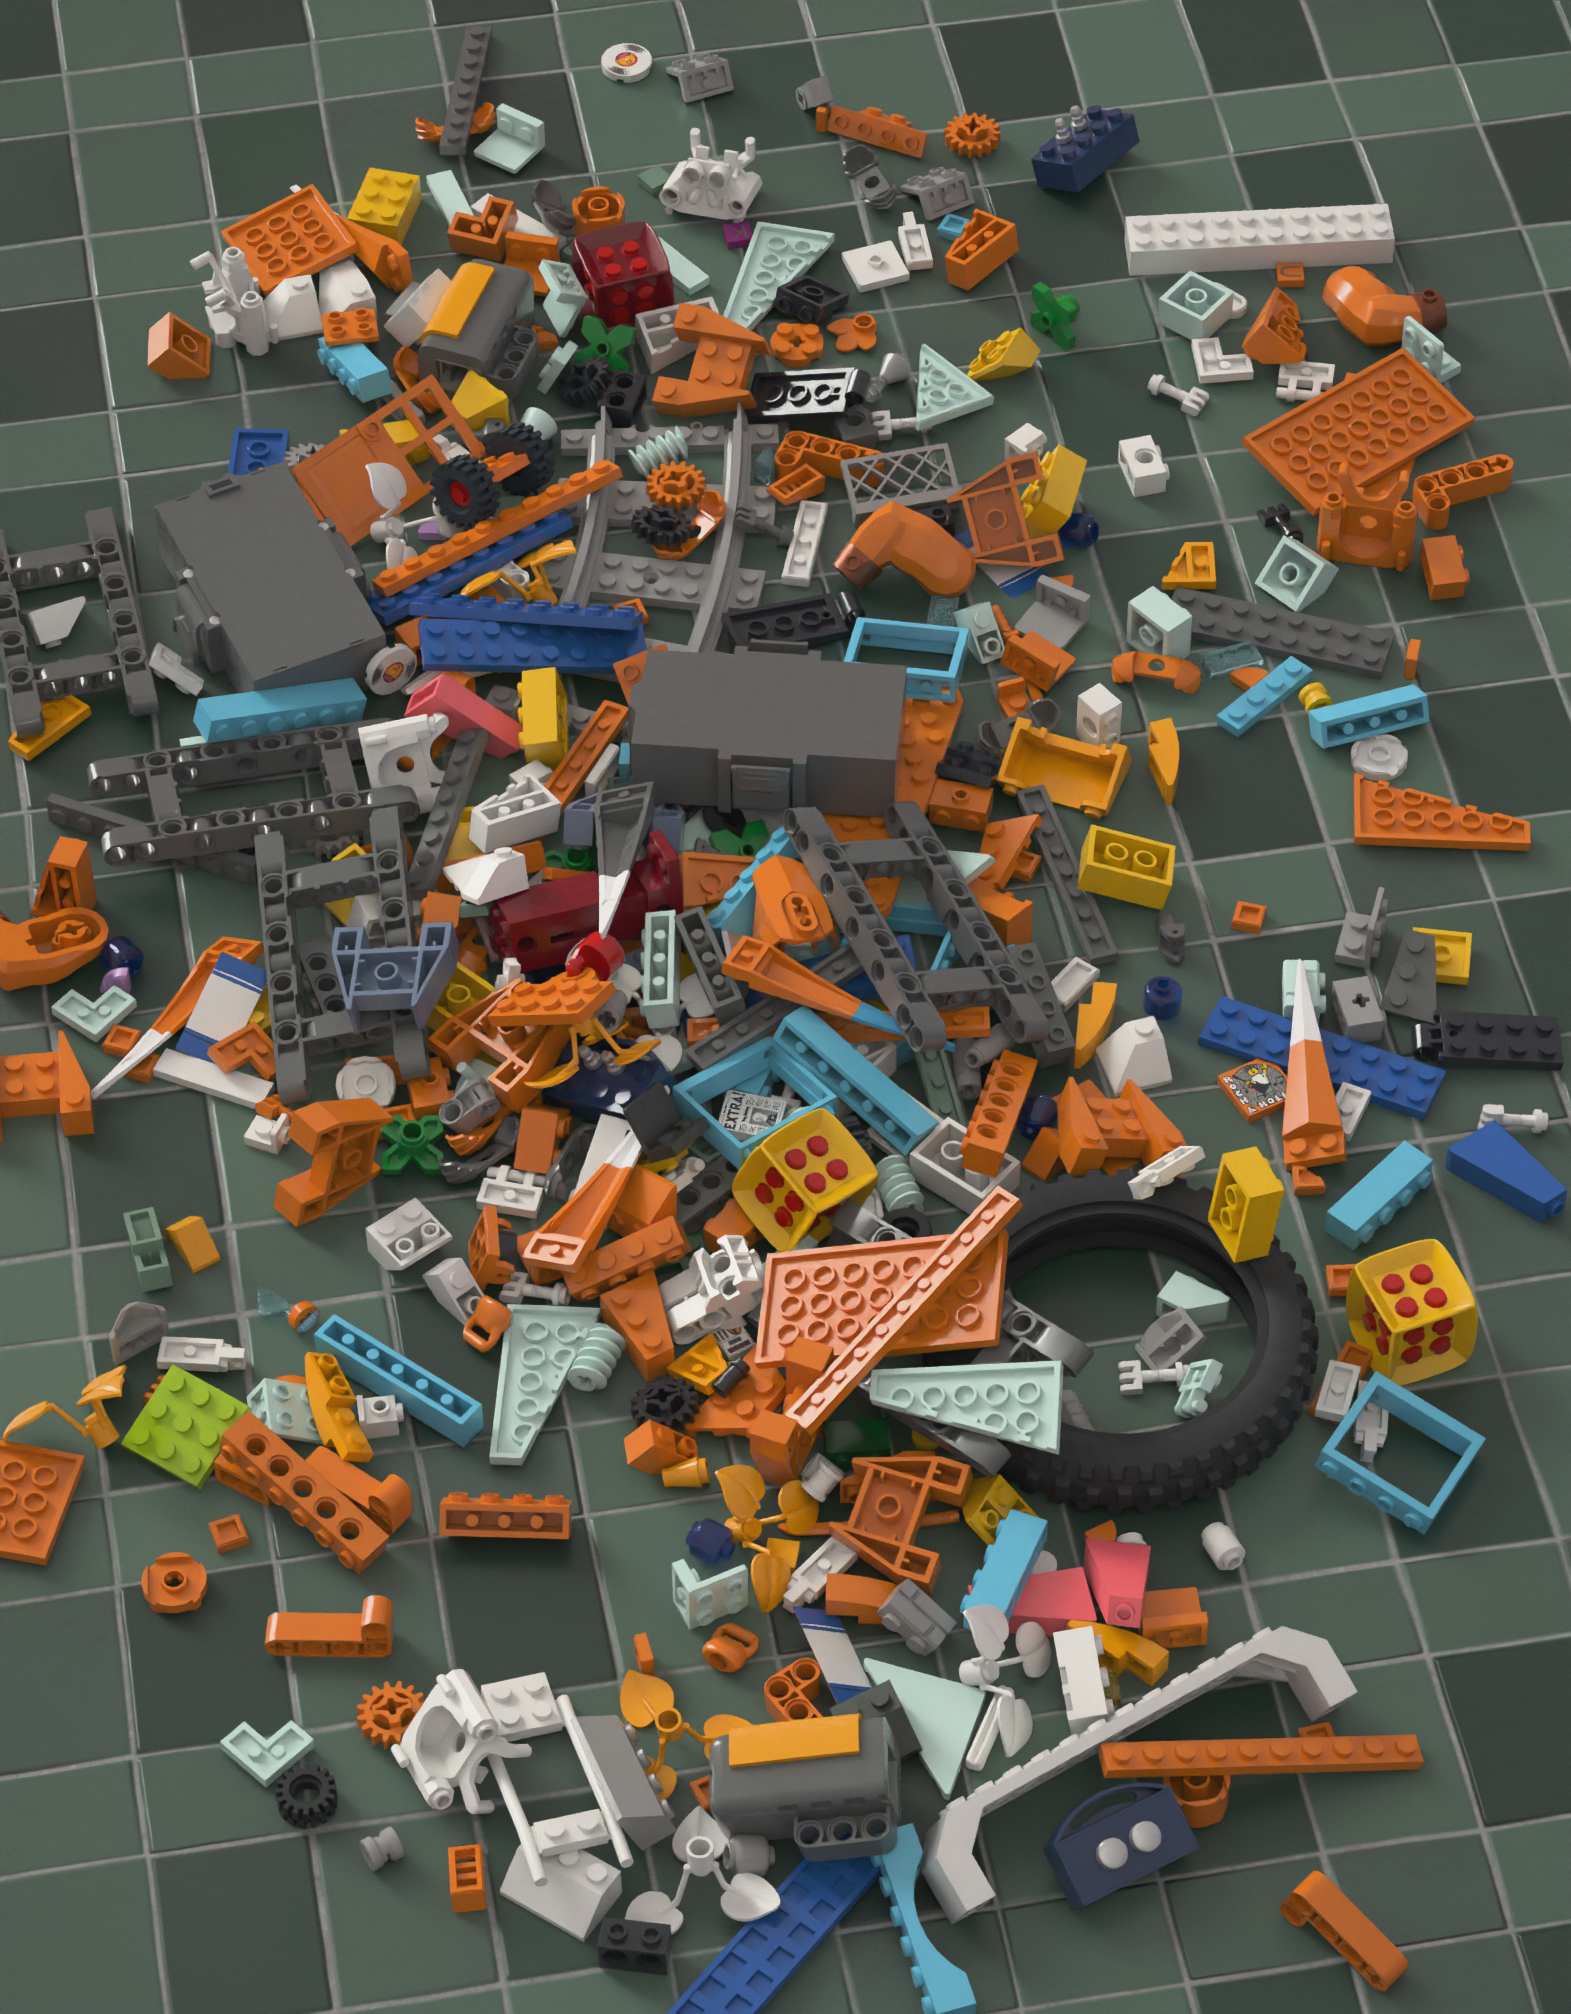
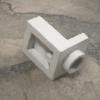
(268, 1134)

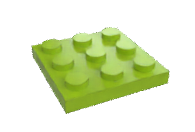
(184, 1426)

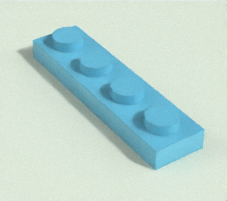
(1264, 696)

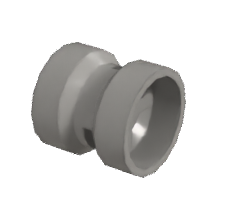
(380, 1849)

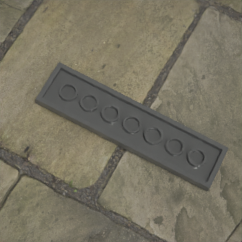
(1287, 633)

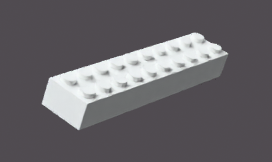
(1258, 239)

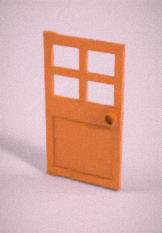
(338, 475)

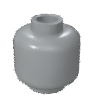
(748, 1854)

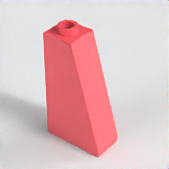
(465, 713)
(1118, 1579)
(1053, 1601)

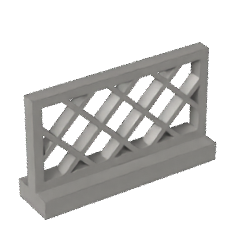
(911, 500)

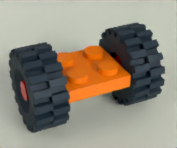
(468, 489)

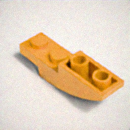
(331, 1408)

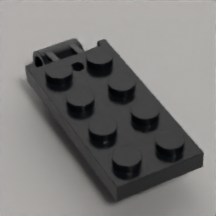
(807, 394)
(799, 620)
(1489, 1040)

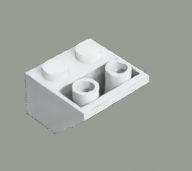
(405, 1236)

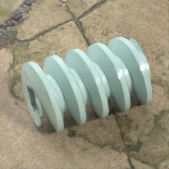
(660, 453)
(898, 1185)
(596, 1358)

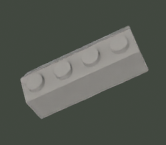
(625, 1778)

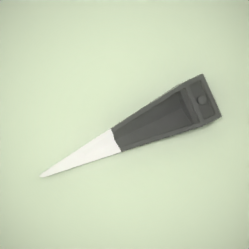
(621, 826)

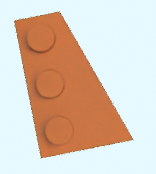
(66, 879)
(1007, 915)

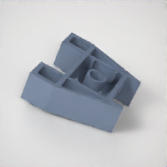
(581, 825)
(394, 976)

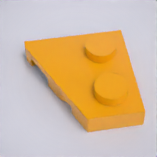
(1192, 568)
(700, 1365)

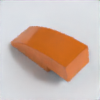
(856, 1596)

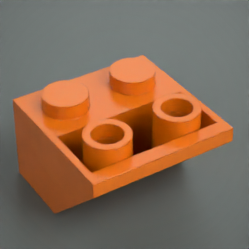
(444, 908)

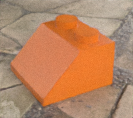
(178, 349)
(643, 1202)

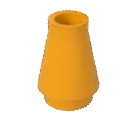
(688, 1473)

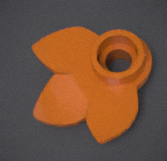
(854, 333)

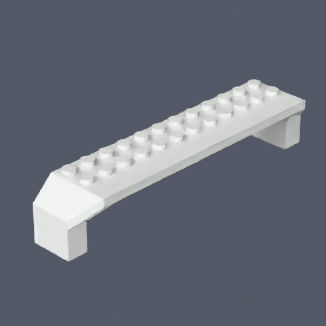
(1270, 1655)

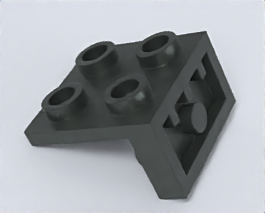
(660, 1126)

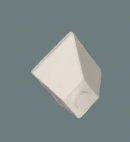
(294, 308)
(53, 622)
(1137, 1054)

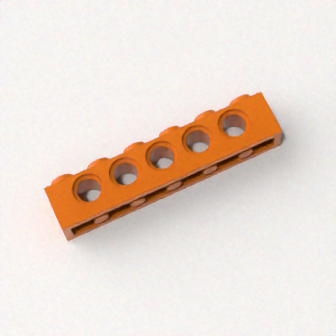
(997, 1113)
(299, 1476)

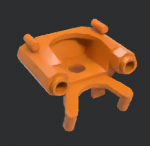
(1366, 527)

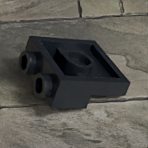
(809, 300)
(970, 764)

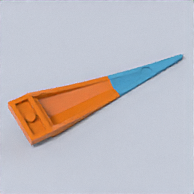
(781, 976)

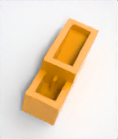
(1164, 757)
(1094, 1021)
(1128, 1652)

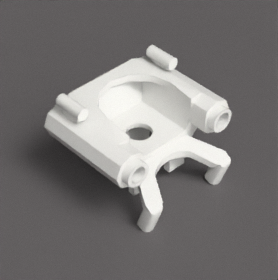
(712, 186)
(236, 308)
(399, 738)
(450, 1741)

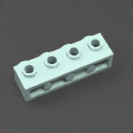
(661, 970)

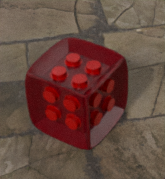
(622, 273)

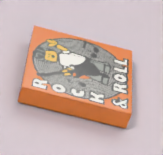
(1255, 1088)

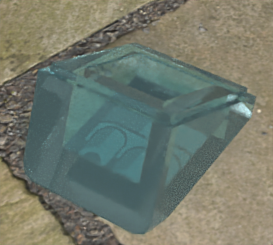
(764, 467)

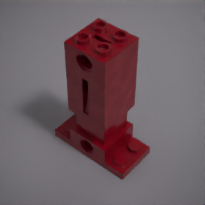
(553, 916)

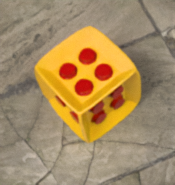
(802, 1179)
(1412, 1311)

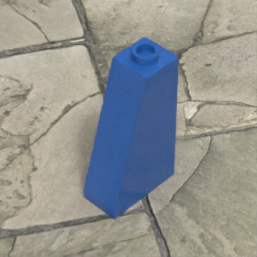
(1507, 1171)

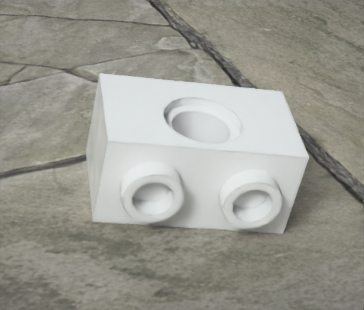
(1143, 466)
(1099, 717)

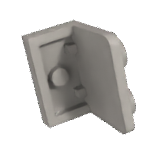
(1056, 613)

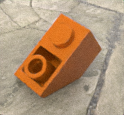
(657, 1447)

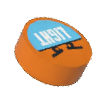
(303, 1316)

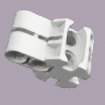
(713, 1290)

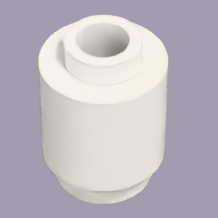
(1222, 1546)

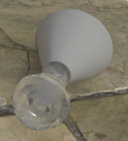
(893, 369)

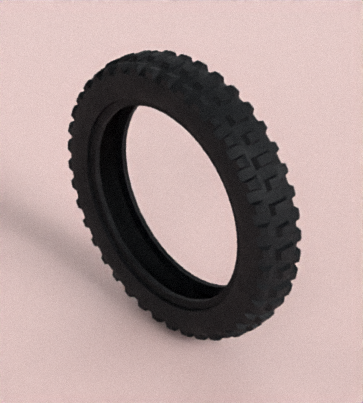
(1221, 1442)

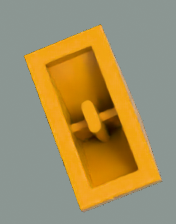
(193, 1243)

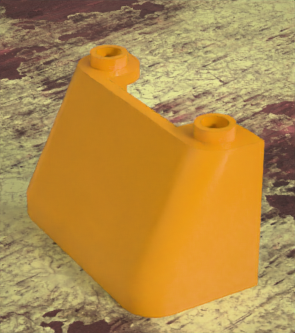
(1071, 770)

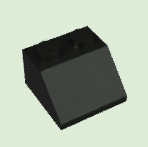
(883, 1702)

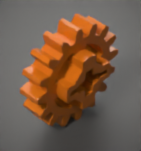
(972, 135)
(675, 485)
(388, 1713)

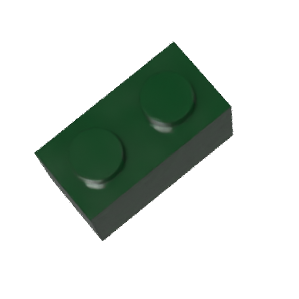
(855, 1439)

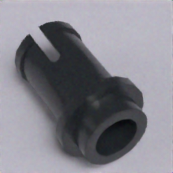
(731, 1377)

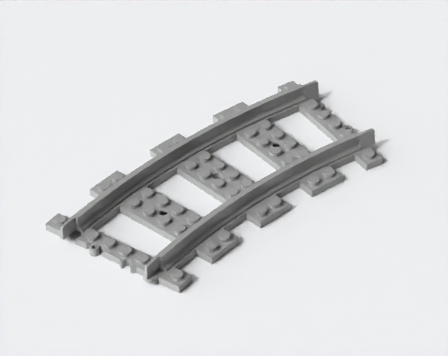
(677, 584)

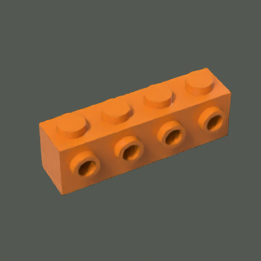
(628, 1258)
(505, 1517)

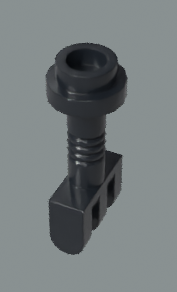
(1279, 518)

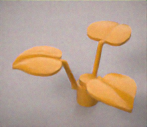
(539, 588)
(597, 1032)
(97, 1424)
(742, 1490)
(652, 1699)

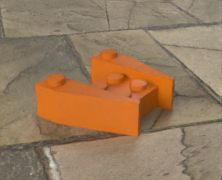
(718, 369)
(998, 516)
(522, 1050)
(47, 1086)
(1112, 1128)
(343, 1144)
(775, 1439)
(892, 1510)

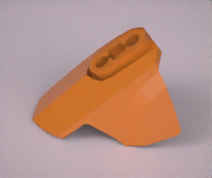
(790, 906)

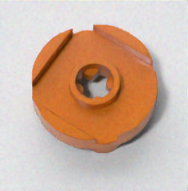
(807, 336)
(174, 1599)

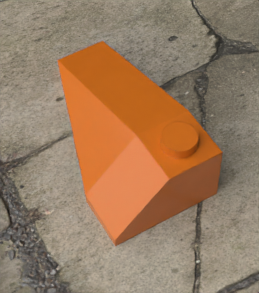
(1275, 332)

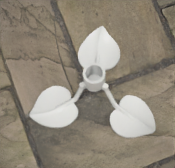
(387, 488)
(693, 1000)
(989, 1632)
(699, 1844)

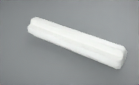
(985, 1736)

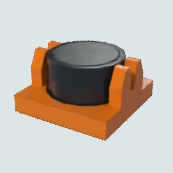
(492, 1249)

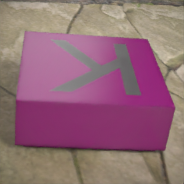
(737, 234)

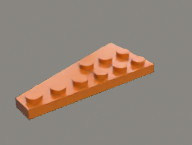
(1425, 820)

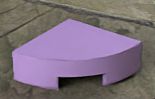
(429, 532)
(117, 977)

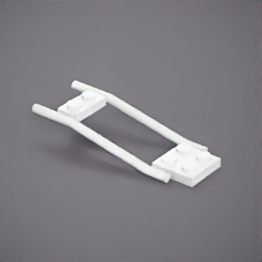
(525, 1710)

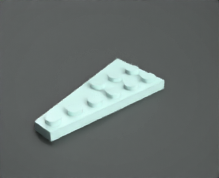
(772, 259)
(532, 1373)
(996, 1400)

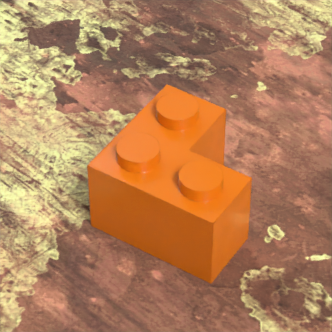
(484, 234)
(540, 1135)

